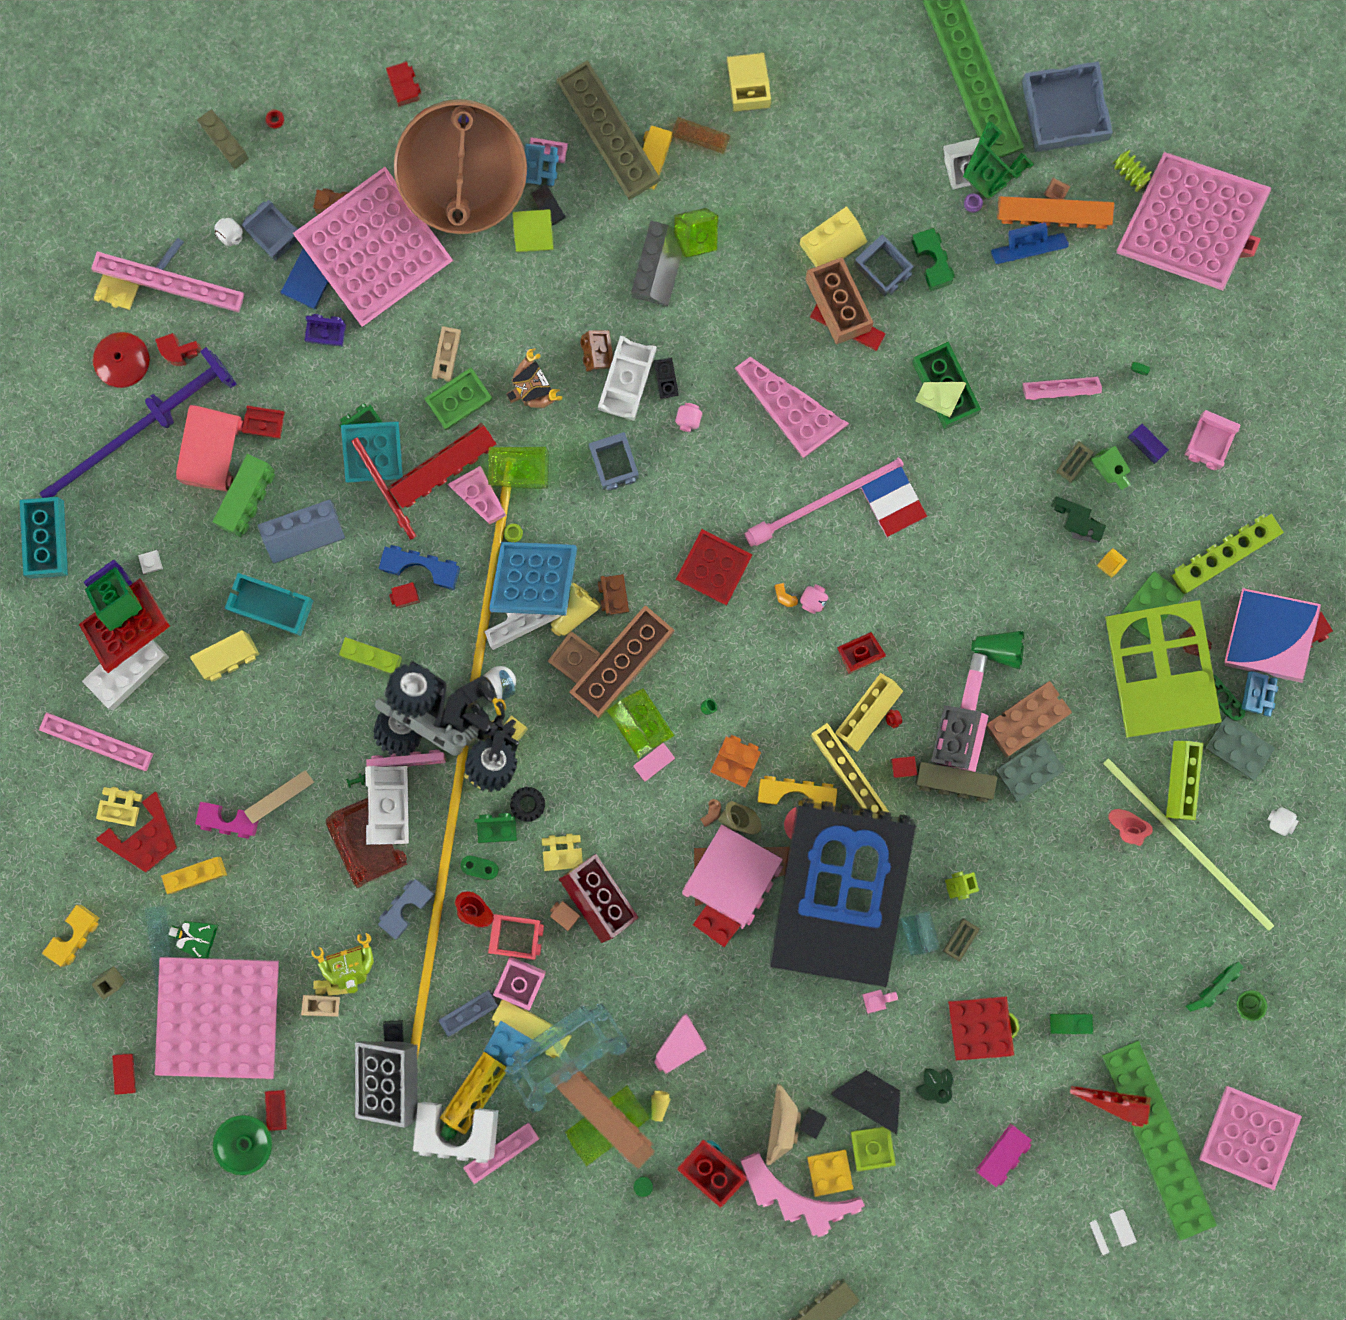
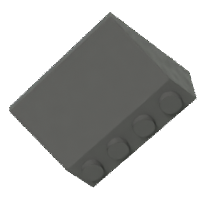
(386, 1082)

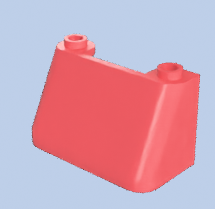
(207, 448)

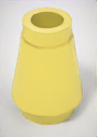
(659, 1105)

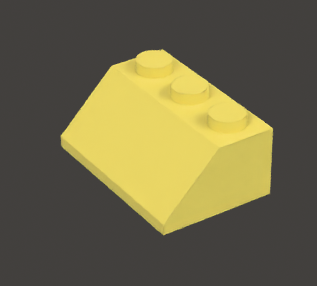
(833, 238)
(225, 656)

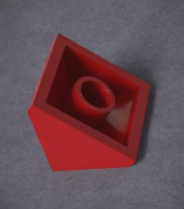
(861, 652)

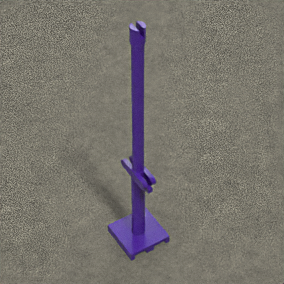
(159, 410)

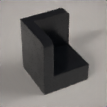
(812, 1123)

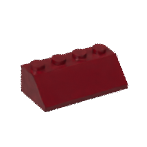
(598, 898)

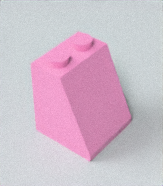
(679, 1046)

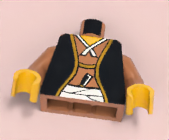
(531, 384)

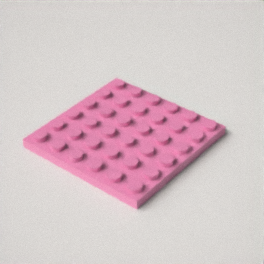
(1193, 220)
(372, 247)
(216, 1017)

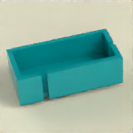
(269, 604)

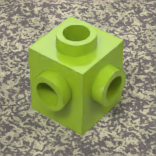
(961, 885)

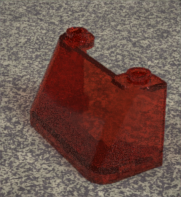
(362, 861)

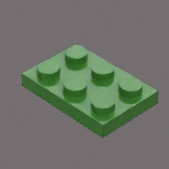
(458, 398)
(1152, 594)

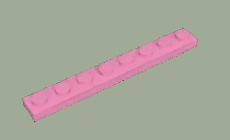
(167, 281)

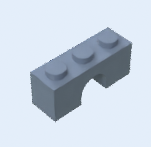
(393, 920)

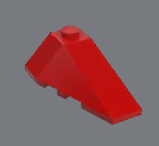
(1125, 1106)

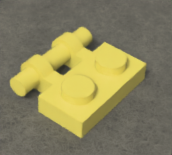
(116, 812)
(562, 859)

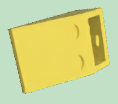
(749, 82)

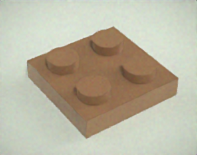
(574, 657)

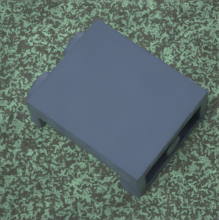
(270, 230)

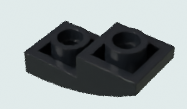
(546, 201)
(666, 378)
(393, 1031)

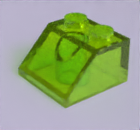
(696, 232)

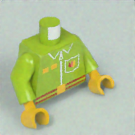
(348, 966)

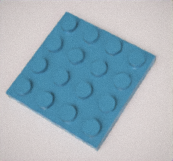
(533, 578)

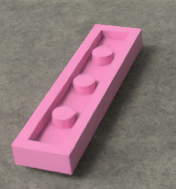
(1061, 388)
(413, 759)
(503, 1152)

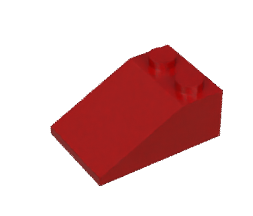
(712, 1173)

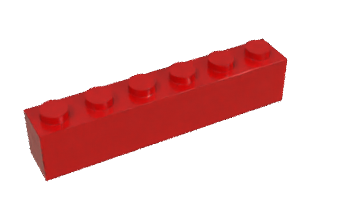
(441, 466)

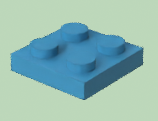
(505, 1042)

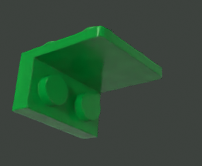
(496, 829)

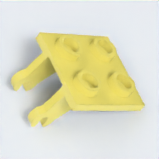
(116, 291)

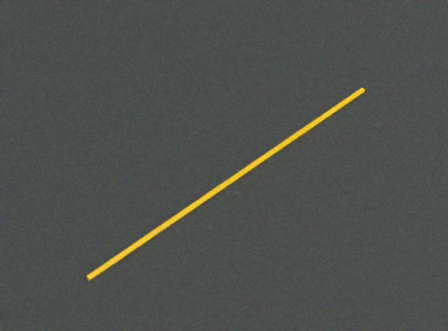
(457, 785)

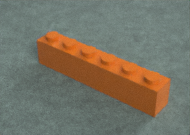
(1055, 211)

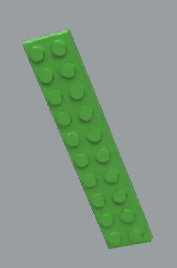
(973, 72)
(1161, 1144)

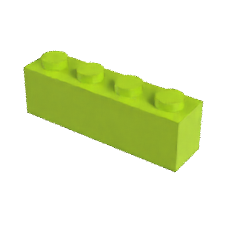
(1184, 780)

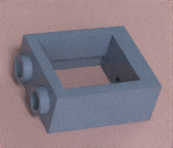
(874, 248)
(607, 443)

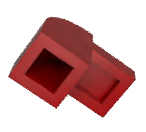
(173, 352)

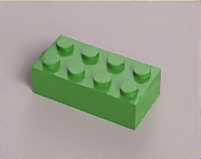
(244, 496)

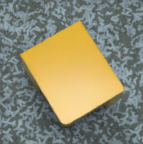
(1112, 562)

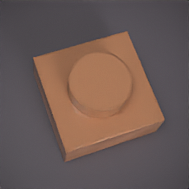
(1056, 189)

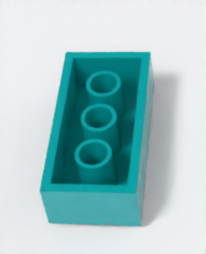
(43, 537)

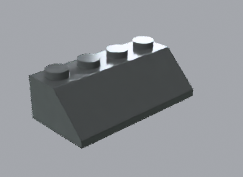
(657, 265)

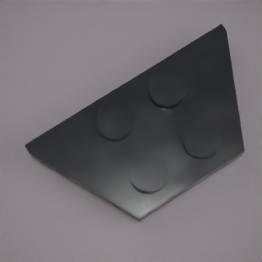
(872, 1099)

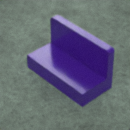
(1147, 443)

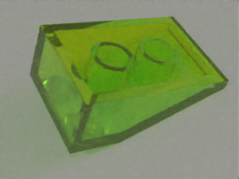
(519, 467)

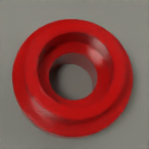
(270, 115)
(893, 718)

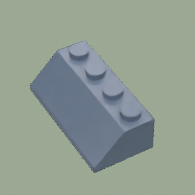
(301, 531)

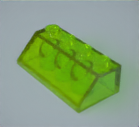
(589, 1141)

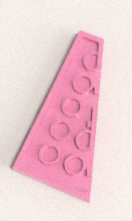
(795, 413)

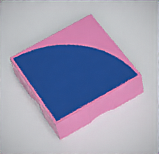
(1272, 635)

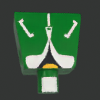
(195, 937)

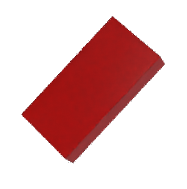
(123, 1074)
(276, 1110)

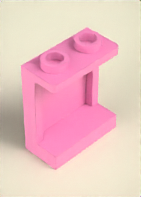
(1211, 440)

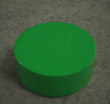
(1140, 368)
(643, 1186)

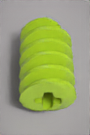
(1132, 170)

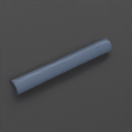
(169, 254)

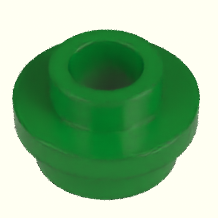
(448, 1132)

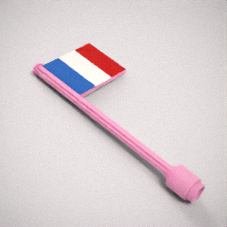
(886, 492)

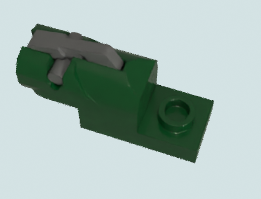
(1078, 520)

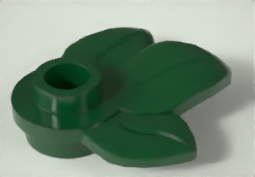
(934, 1084)

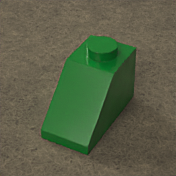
(1071, 1023)

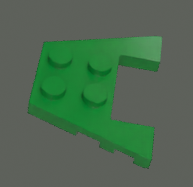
(986, 170)

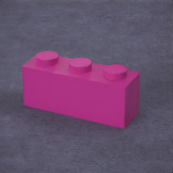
(1004, 1155)

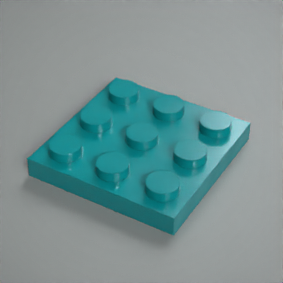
(382, 445)

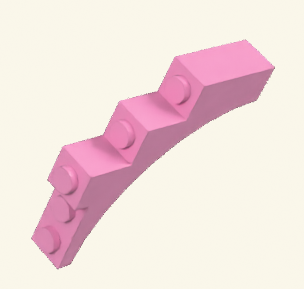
(792, 1205)

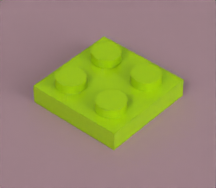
(872, 1148)

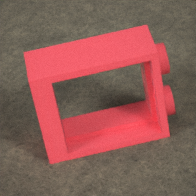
(495, 937)

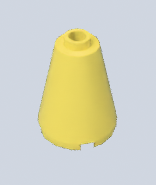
(579, 609)

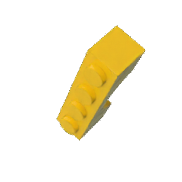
(771, 790)

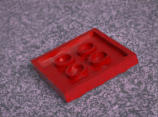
(714, 567)
(981, 1028)

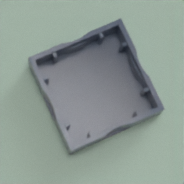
(1066, 106)

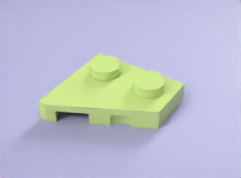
(940, 396)

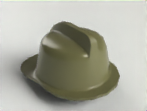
(740, 818)

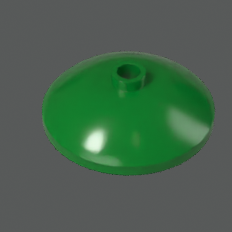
(232, 1154)

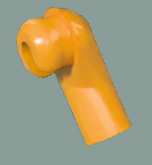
(784, 598)

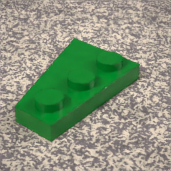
(1219, 986)

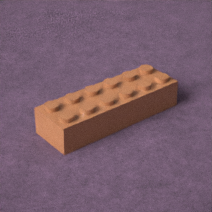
(622, 662)
(607, 1119)

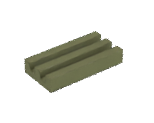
(1065, 474)
(954, 936)

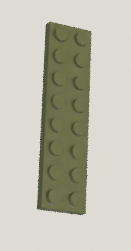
(608, 130)

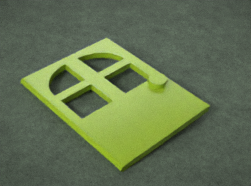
(1168, 700)

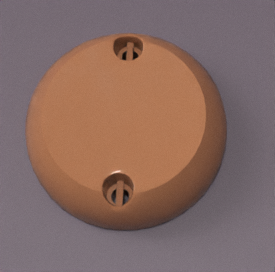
(460, 166)

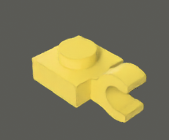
(325, 986)

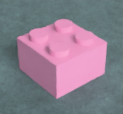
(519, 983)

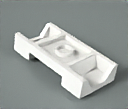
(627, 378)
(387, 805)

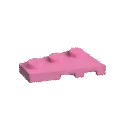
(479, 495)

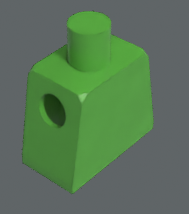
(1107, 461)

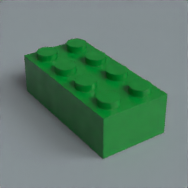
(942, 366)

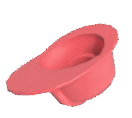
(1131, 827)

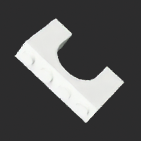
(429, 1139)

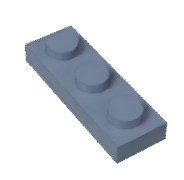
(468, 1013)

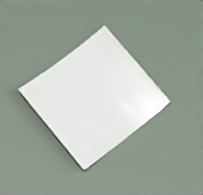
(1122, 1228)

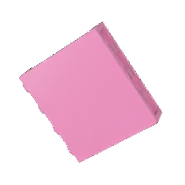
(733, 876)

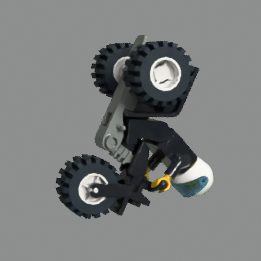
(417, 710)

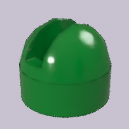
(708, 706)

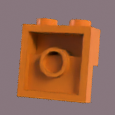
(736, 761)

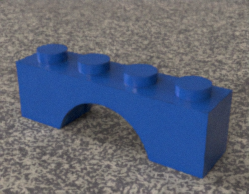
(396, 561)

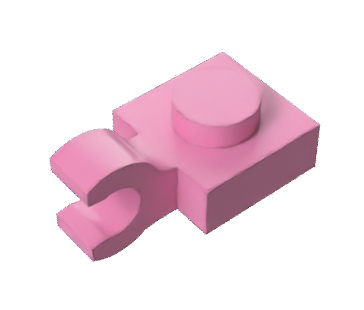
(876, 1000)

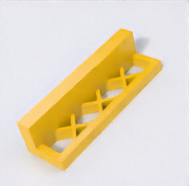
(472, 1091)

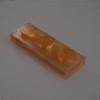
(701, 135)

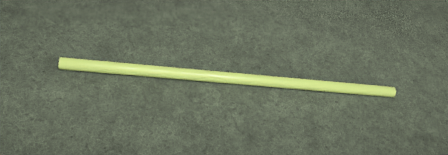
(1188, 844)

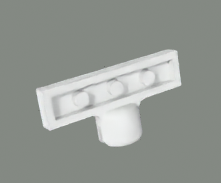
(516, 626)

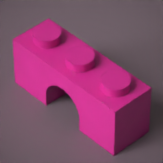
(210, 817)

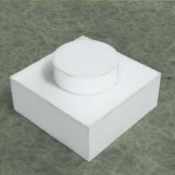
(150, 562)

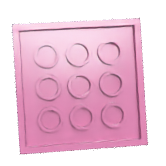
(1250, 1137)

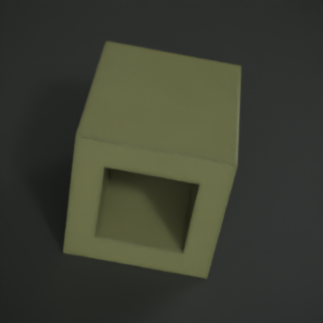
(108, 982)

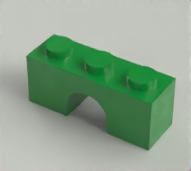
(928, 243)

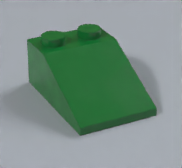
(112, 599)

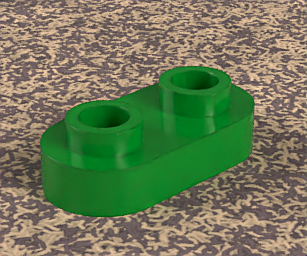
(479, 867)

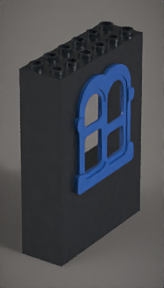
(837, 939)

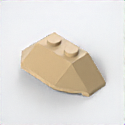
(783, 1125)

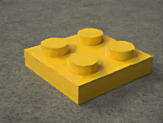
(830, 1172)

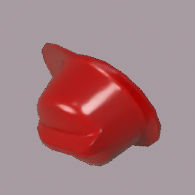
(473, 910)

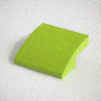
(533, 230)

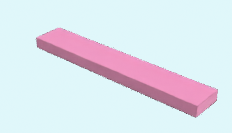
(96, 741)

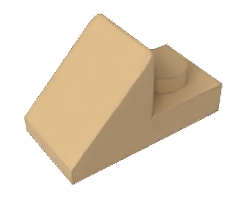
(320, 1005)

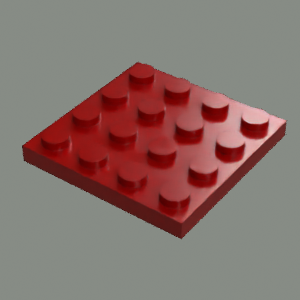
(136, 632)

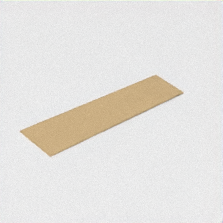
(278, 796)

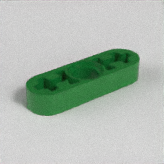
(1228, 712)

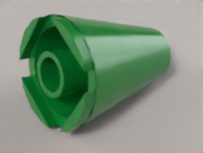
(1001, 648)

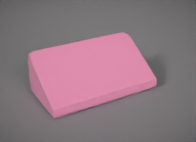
(654, 762)

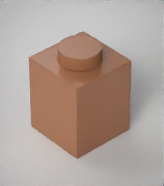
(564, 915)

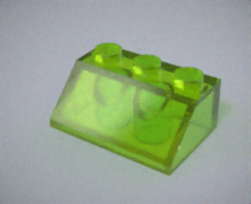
(640, 722)

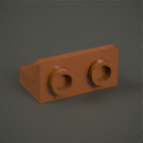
(596, 349)
(614, 595)

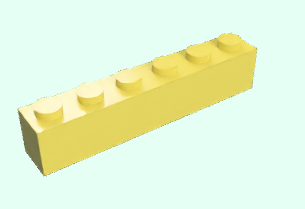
(847, 769)

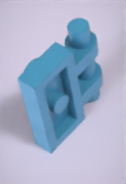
(535, 158)
(1255, 693)

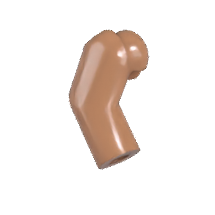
(713, 813)

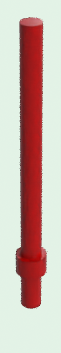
(403, 521)

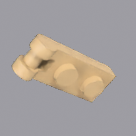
(446, 353)

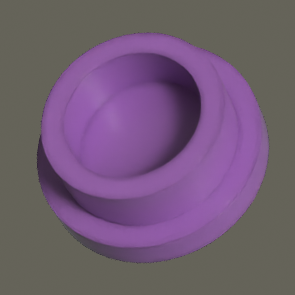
(973, 202)

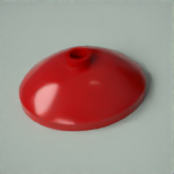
(127, 369)

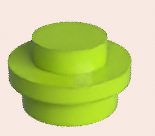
(513, 533)

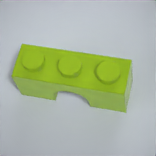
(369, 655)

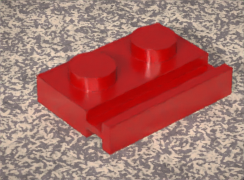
(263, 422)

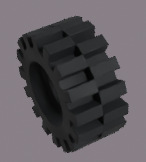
(527, 792)

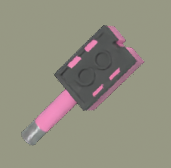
(963, 728)

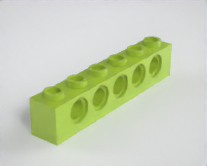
(1270, 530)

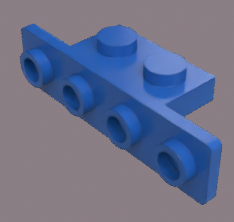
(1029, 242)

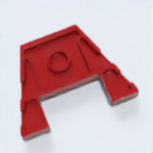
(149, 843)

